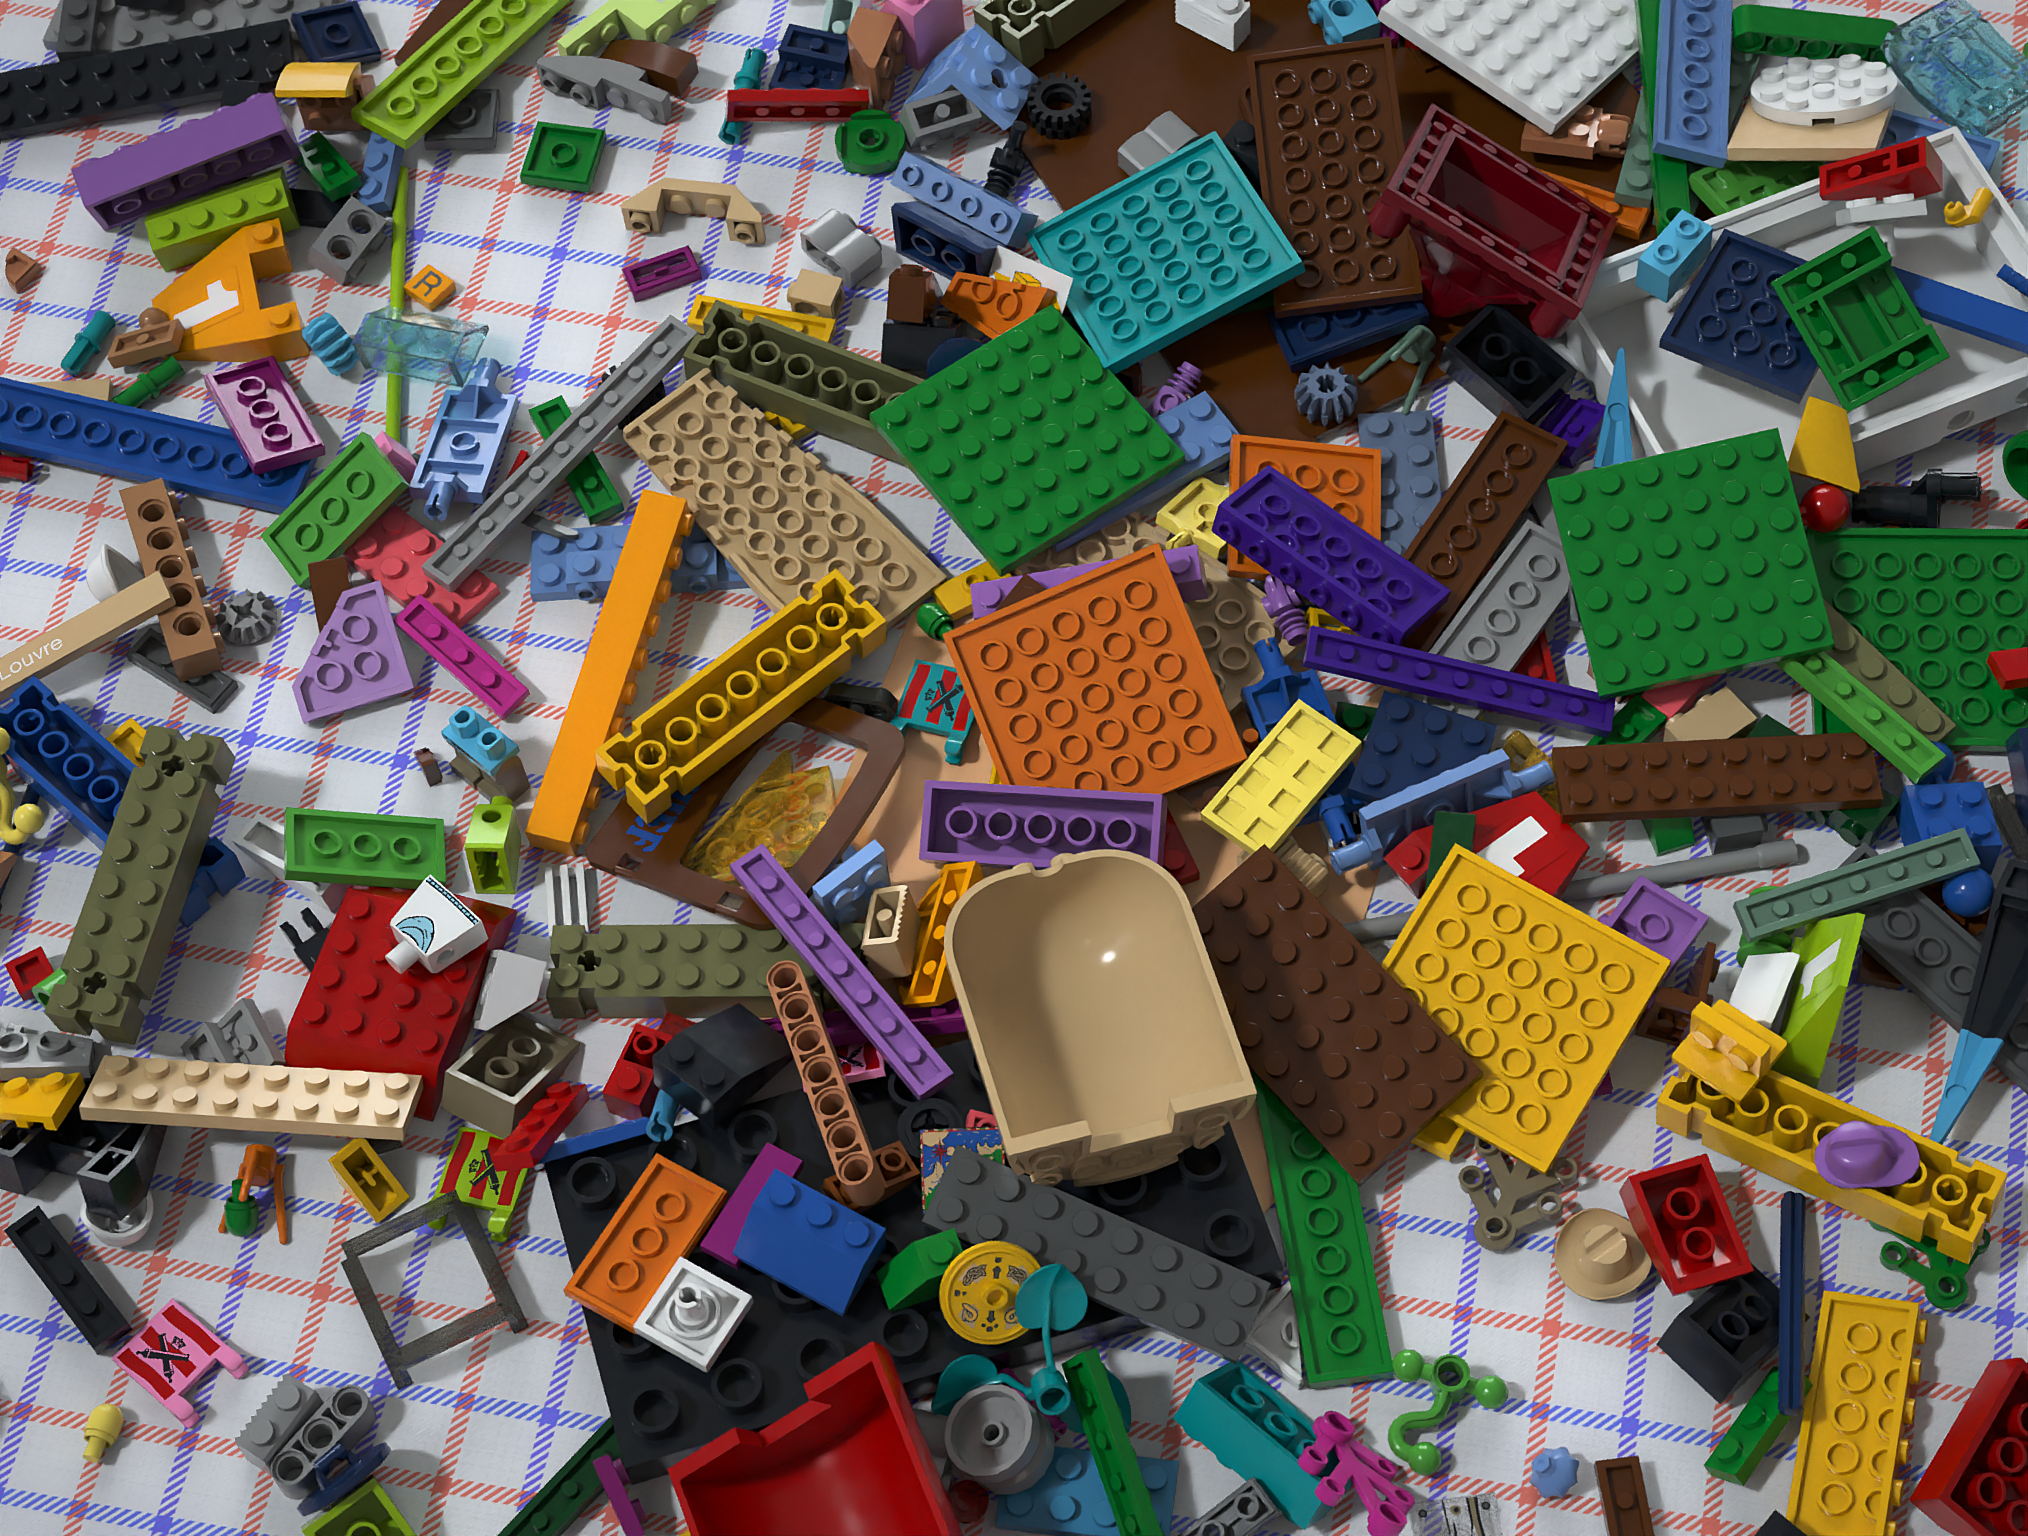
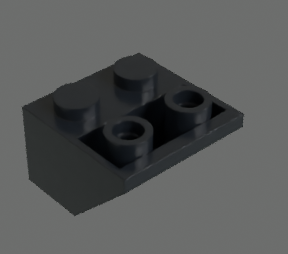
(911, 343)

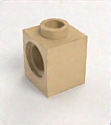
(816, 294)

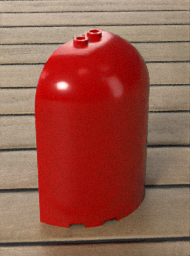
(828, 1468)

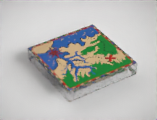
(939, 1145)

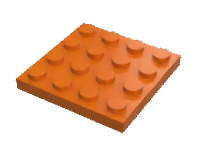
(1335, 474)

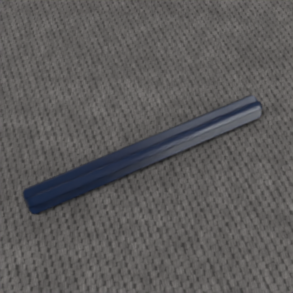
(1792, 1304)

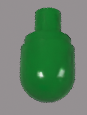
(934, 620)
(240, 1217)

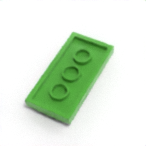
(335, 508)
(362, 848)

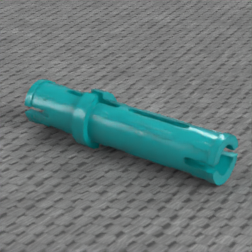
(747, 77)

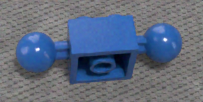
(1942, 807)

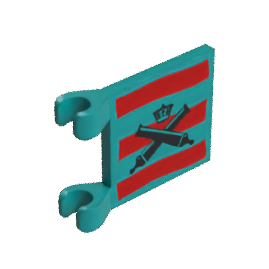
(936, 704)

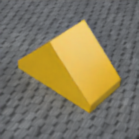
(367, 1179)

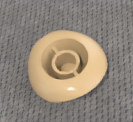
(1600, 1255)

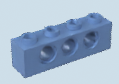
(964, 199)

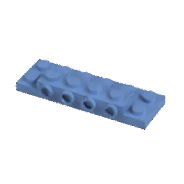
(586, 565)

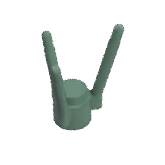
(1412, 348)

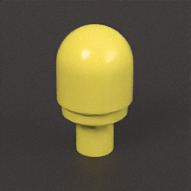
(102, 1430)

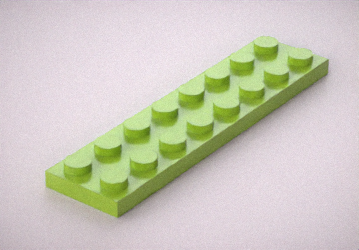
(450, 67)

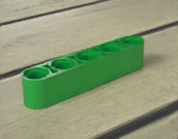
(1808, 33)

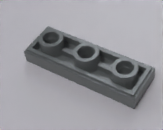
(1239, 1514)

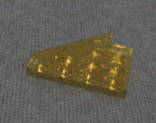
(777, 810)

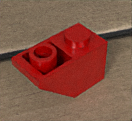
(631, 1085)

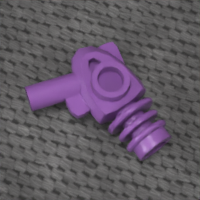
(1169, 397)
(1283, 603)

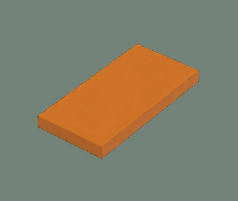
(644, 1240)

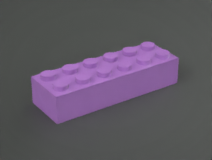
(186, 160)
(1034, 824)

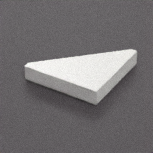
(1276, 1337)

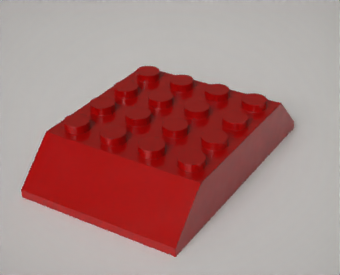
(383, 1021)

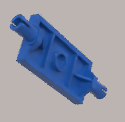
(1267, 705)

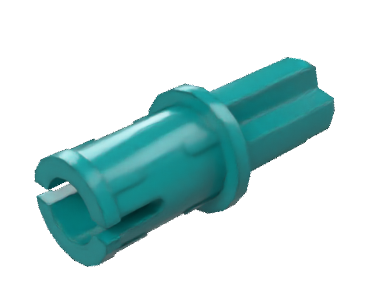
(88, 343)

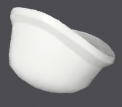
(111, 573)
(123, 1232)

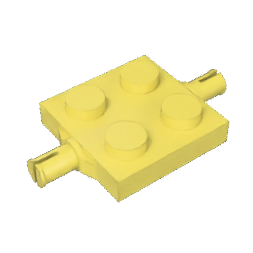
(1192, 517)

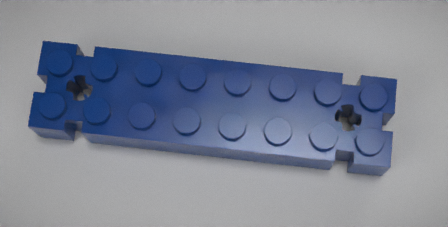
(87, 779)

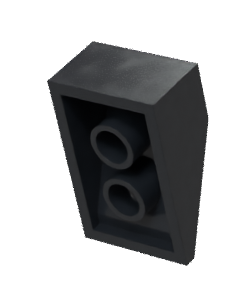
(720, 1063)
(1726, 1333)

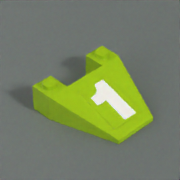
(1817, 995)

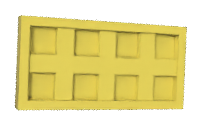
(1281, 779)

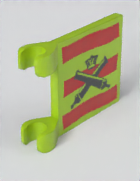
(477, 1182)

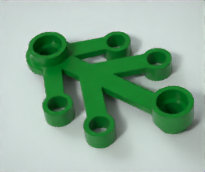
(1939, 1266)

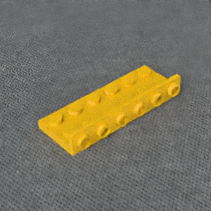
(1857, 1416)

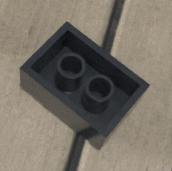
(1506, 365)

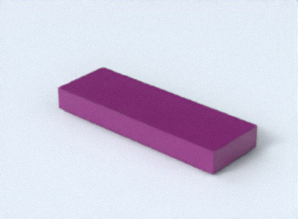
(727, 1228)

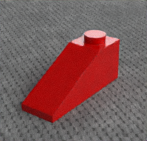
(1884, 173)

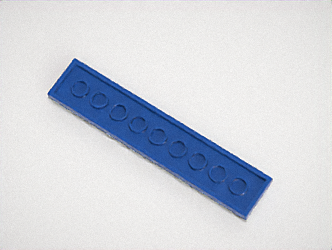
(140, 446)

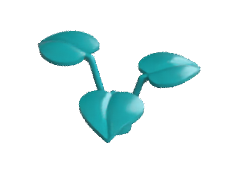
(1047, 1300)

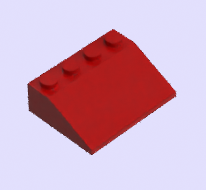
(1982, 1465)

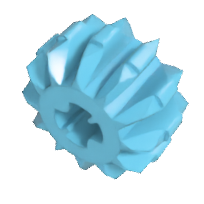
(331, 344)

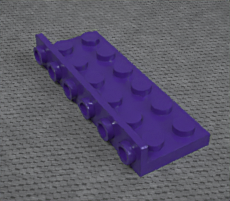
(1328, 558)

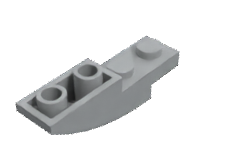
(600, 80)

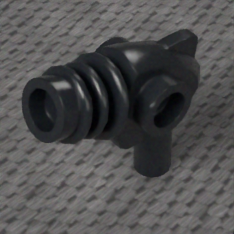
(1007, 162)

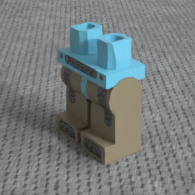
(485, 756)

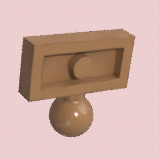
(154, 339)

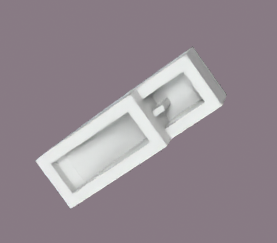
(264, 844)

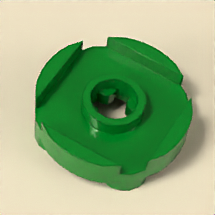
(871, 159)

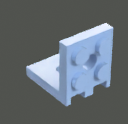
(969, 67)
(848, 888)

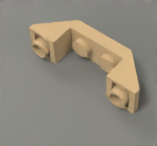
(648, 208)

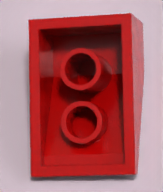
(1685, 1225)

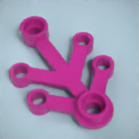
(1335, 1434)

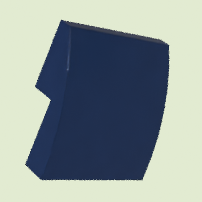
(811, 60)

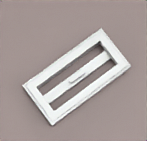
(564, 874)

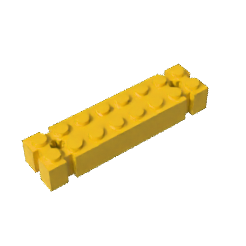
(741, 696)
(1778, 1135)

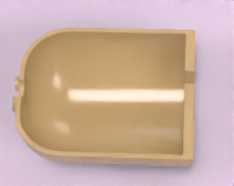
(1094, 1017)

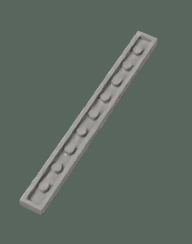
(559, 455)

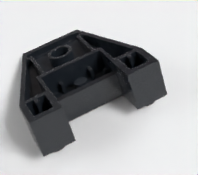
(107, 1157)

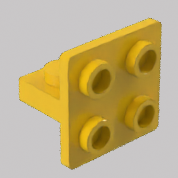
(1728, 1049)

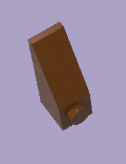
(912, 294)

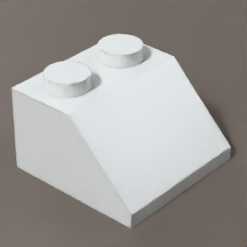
(1763, 986)
(508, 987)

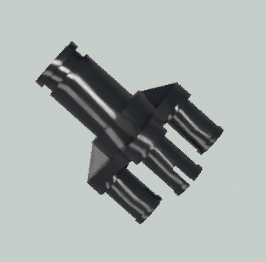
(1917, 503)

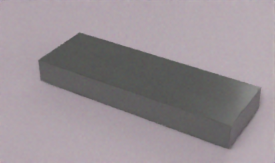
(153, 657)

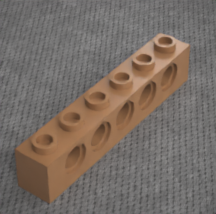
(161, 547)

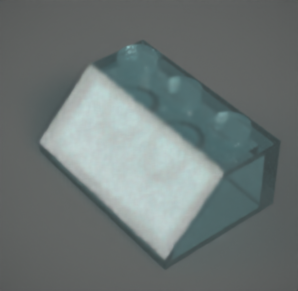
(419, 345)

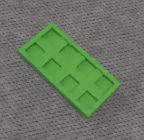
(1748, 181)

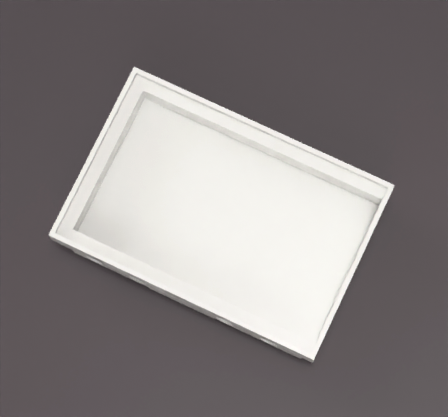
(1689, 404)

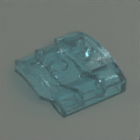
(1959, 67)

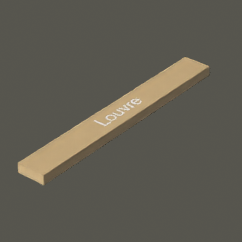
(85, 632)

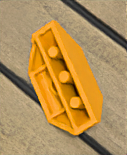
(930, 979)

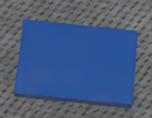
(594, 1141)

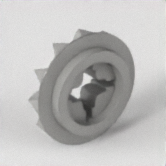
(247, 630)

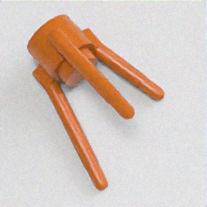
(257, 1170)

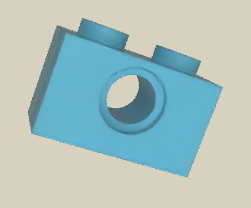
(1344, 20)
(1674, 256)

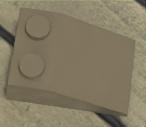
(506, 1074)

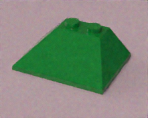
(1859, 320)

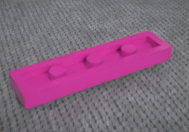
(461, 657)

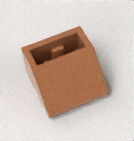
(876, 54)
(335, 112)

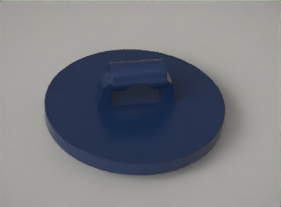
(345, 1479)

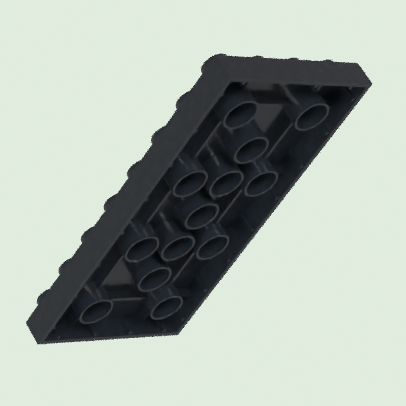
(672, 1408)

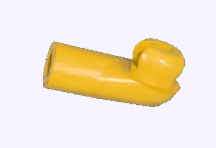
(1961, 216)

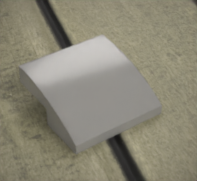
(235, 1039)

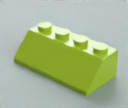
(197, 225)

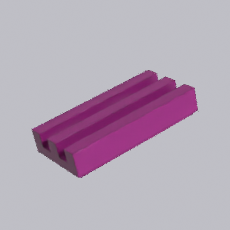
(663, 278)

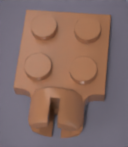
(1581, 135)

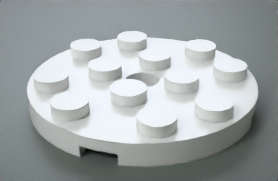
(1824, 89)

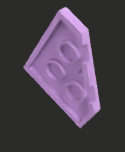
(353, 658)

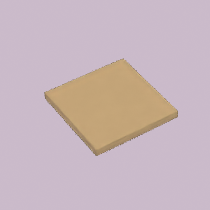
(1769, 140)

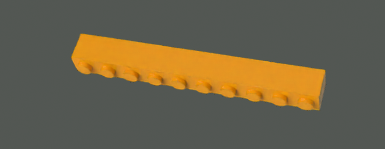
(609, 672)

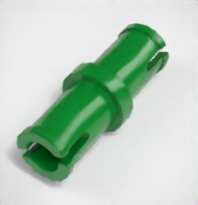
(150, 384)

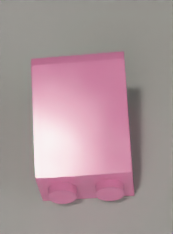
(926, 27)

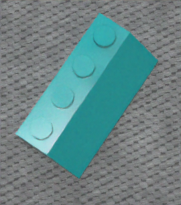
(1257, 1437)

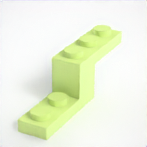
(635, 18)

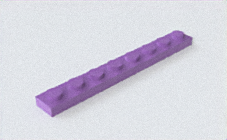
(842, 973)

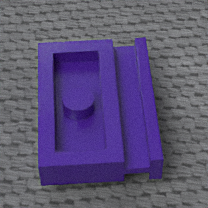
(1575, 422)

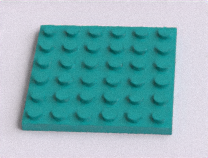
(1165, 252)

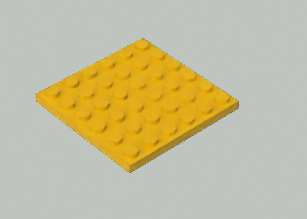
(1526, 995)

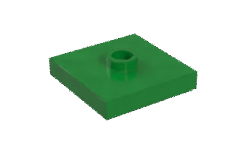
(563, 156)

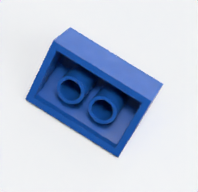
(810, 1242)

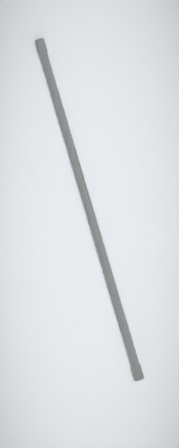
(1759, 856)

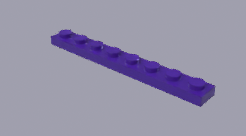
(1458, 681)

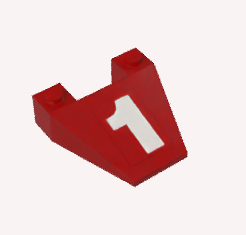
(1516, 835)

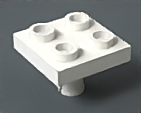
(1882, 215)
(693, 1314)

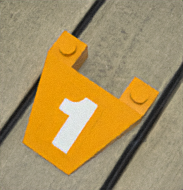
(223, 304)

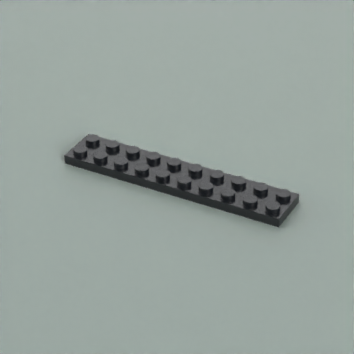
(141, 78)

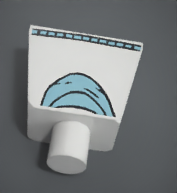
(433, 929)

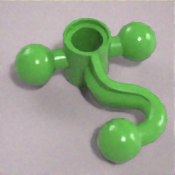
(1409, 1367)

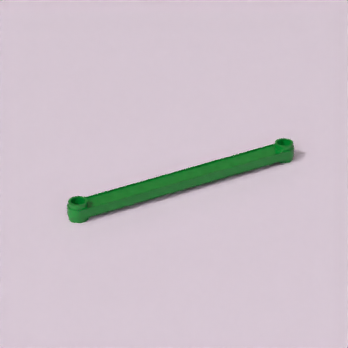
(1667, 172)

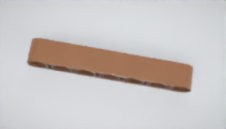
(819, 1063)

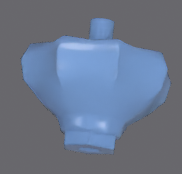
(1554, 1472)

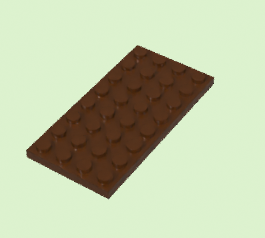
(1324, 158)
(1326, 1019)

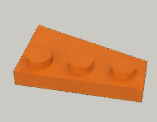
(992, 303)

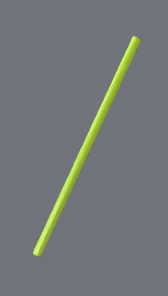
(397, 295)

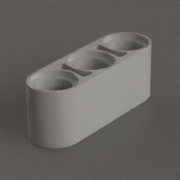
(327, 1421)

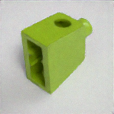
(497, 830)

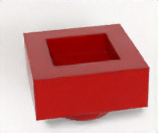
(28, 971)

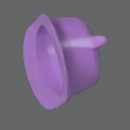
(1866, 1156)

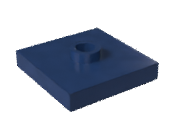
(336, 34)

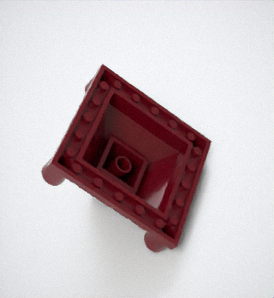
(1491, 226)

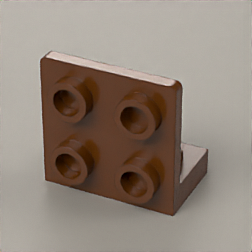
(1670, 1008)

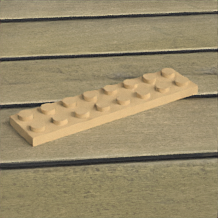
(252, 1097)

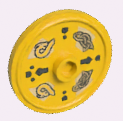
(981, 1291)

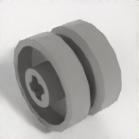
(999, 1439)

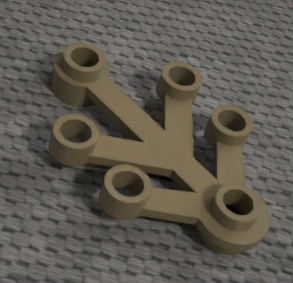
(1513, 1189)

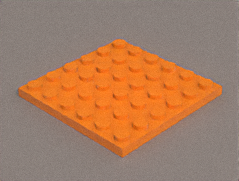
(1098, 685)

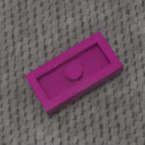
(613, 1478)

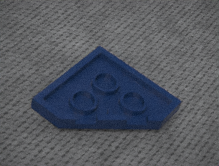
(1414, 744)

